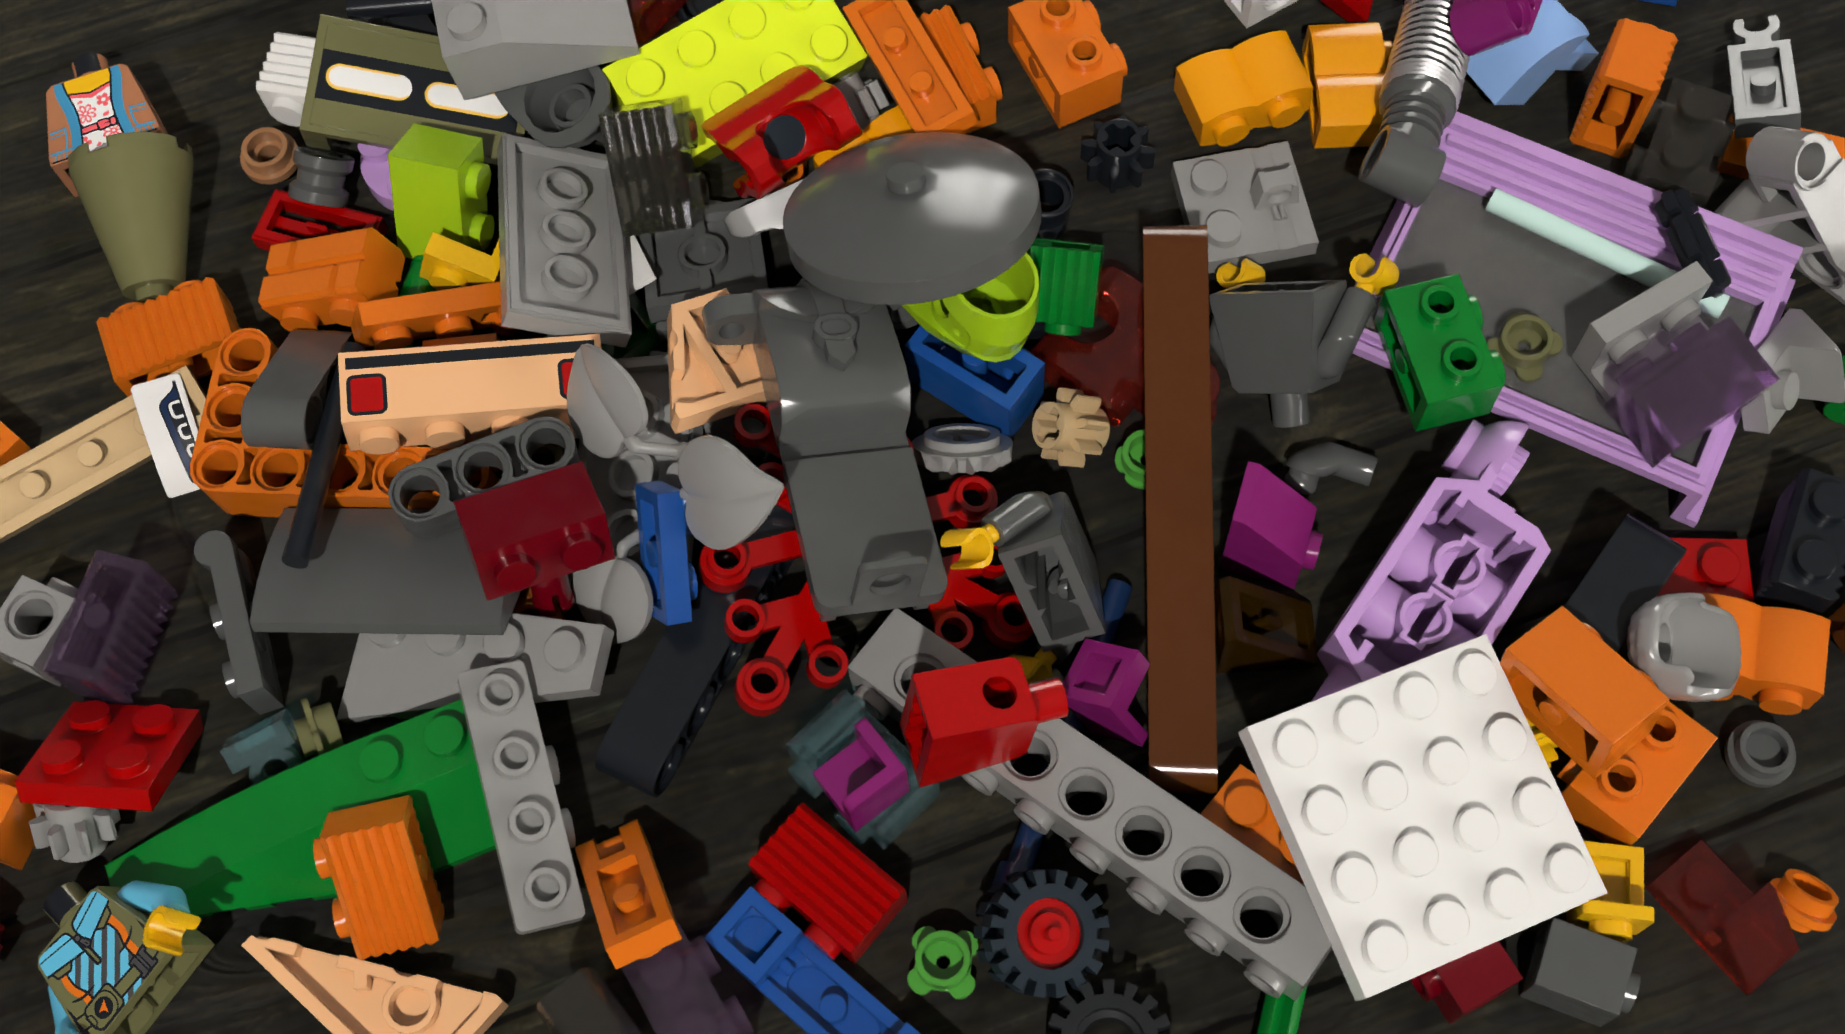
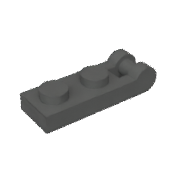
(251, 666)

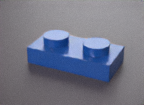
(664, 551)

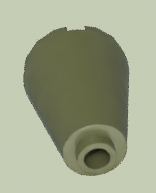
(138, 207)

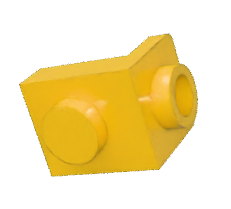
(456, 265)
(1622, 909)

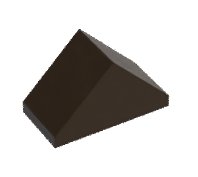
(1261, 629)

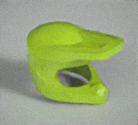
(989, 319)

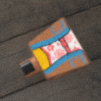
(94, 106)

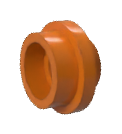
(1806, 901)

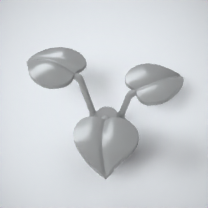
(722, 488)

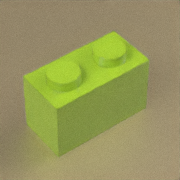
(440, 189)

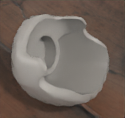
(1686, 647)

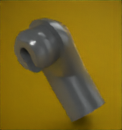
(1328, 459)

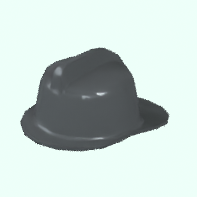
(561, 108)

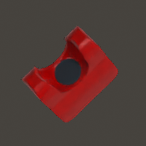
(781, 128)

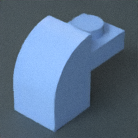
(1520, 67)

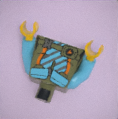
(118, 955)

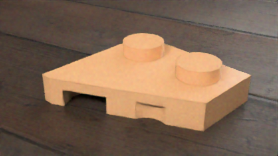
(705, 377)

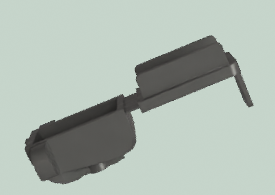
(840, 427)

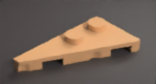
(372, 997)

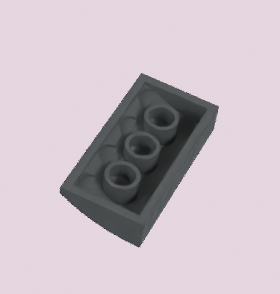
(374, 580)

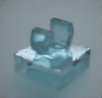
(262, 743)

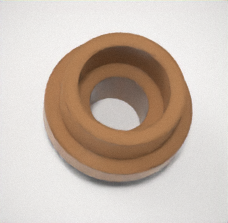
(261, 146)

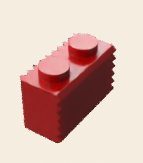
(826, 884)

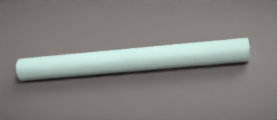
(1589, 245)

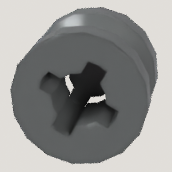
(321, 177)

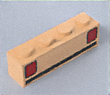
(453, 391)

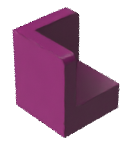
(1102, 688)
(863, 777)

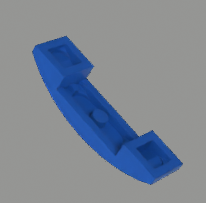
(797, 973)

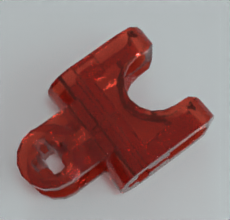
(1113, 365)

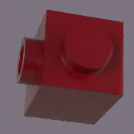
(1468, 981)

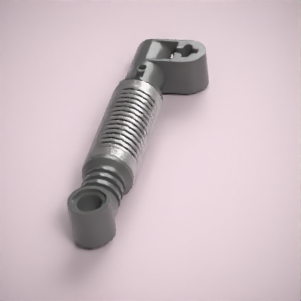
(1416, 103)

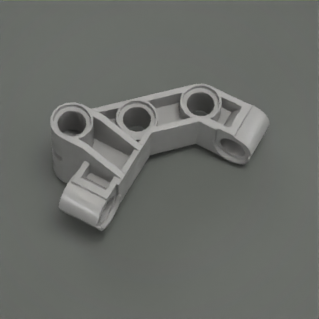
(1799, 197)

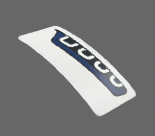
(168, 430)

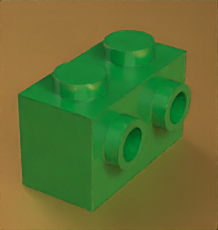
(1439, 352)

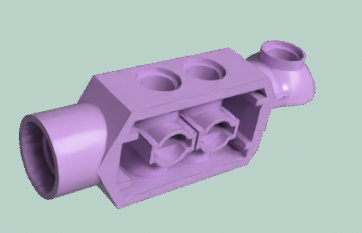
(1448, 568)

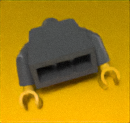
(1292, 333)
(1048, 568)

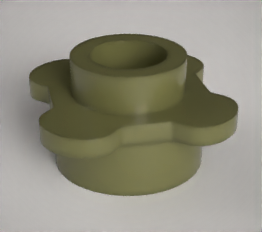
(1537, 334)
(318, 730)

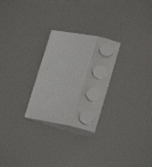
(526, 41)

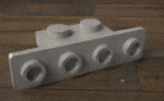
(521, 797)

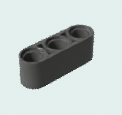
(292, 391)
(452, 471)

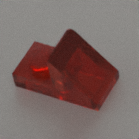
(1736, 928)

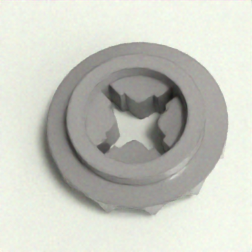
(962, 448)

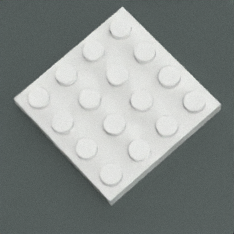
(1421, 816)

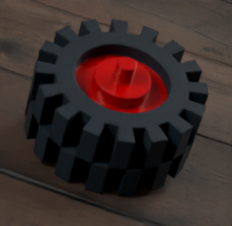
(1041, 932)

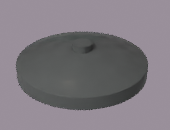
(912, 218)

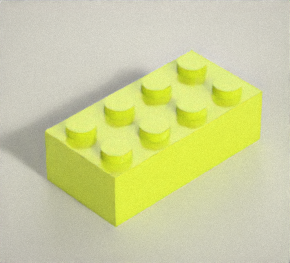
(734, 52)

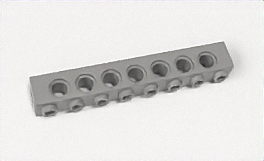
(1132, 804)

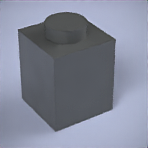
(1581, 973)

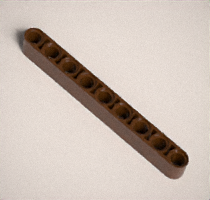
(1179, 511)

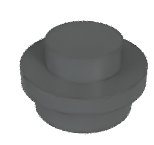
(1760, 753)

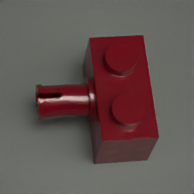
(536, 535)

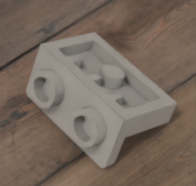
(1641, 328)

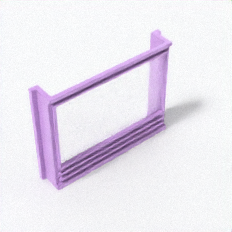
(1529, 274)

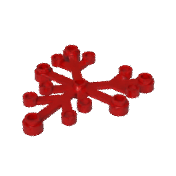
(802, 622)

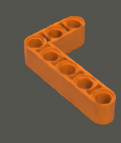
(262, 471)

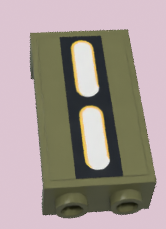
(380, 80)

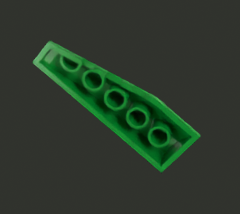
(260, 841)

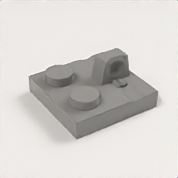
(1248, 203)

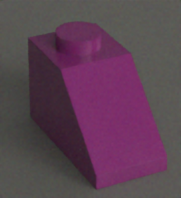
(1271, 530)

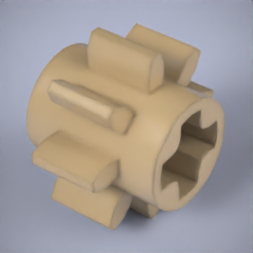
(1070, 427)

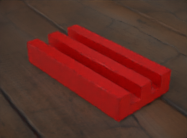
(280, 201)

